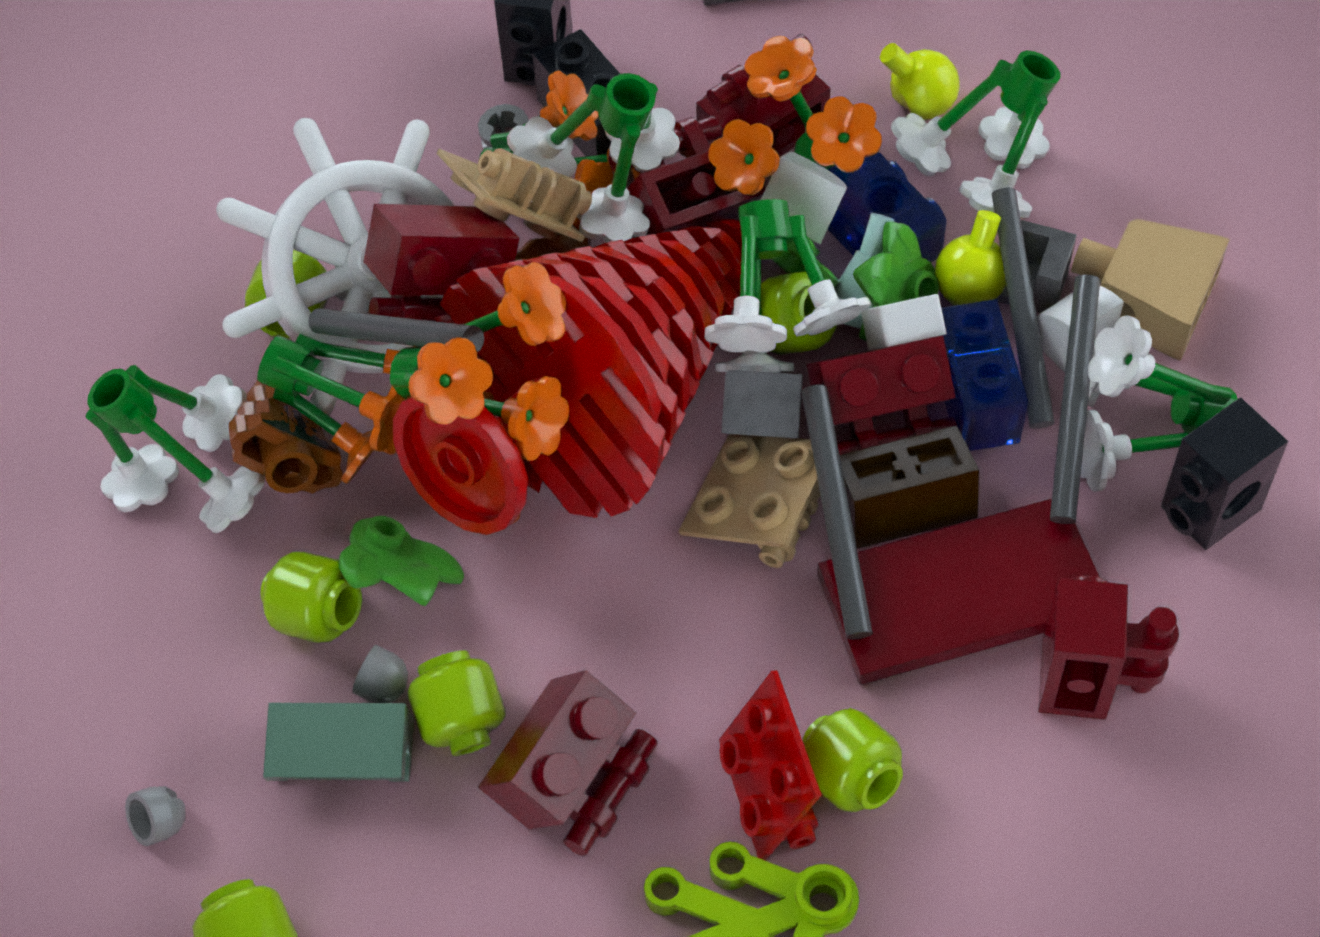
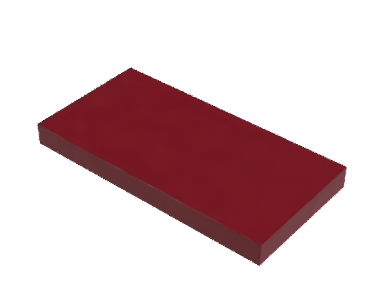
(959, 589)

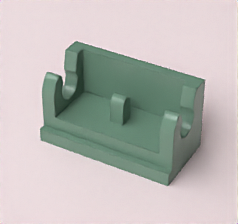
(338, 741)

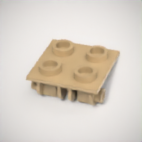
(522, 188)
(757, 495)

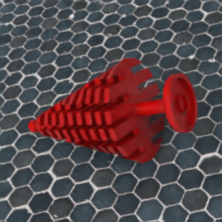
(622, 366)

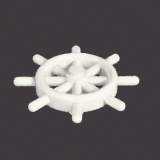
(351, 277)

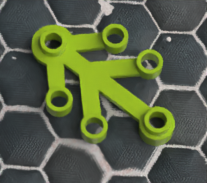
(741, 920)

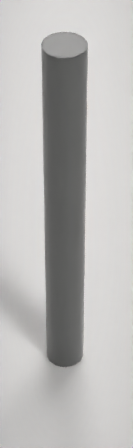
(1023, 309)
(390, 329)
(1075, 400)
(836, 513)

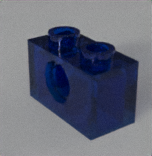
(884, 190)
(984, 375)

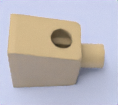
(1160, 276)

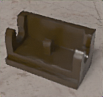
(910, 486)

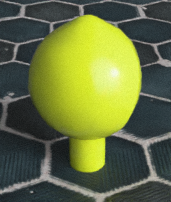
(921, 80)
(972, 264)

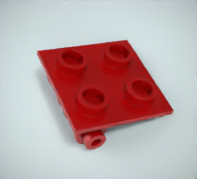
(771, 771)

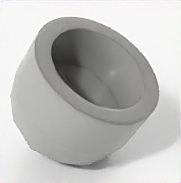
(381, 676)
(154, 814)

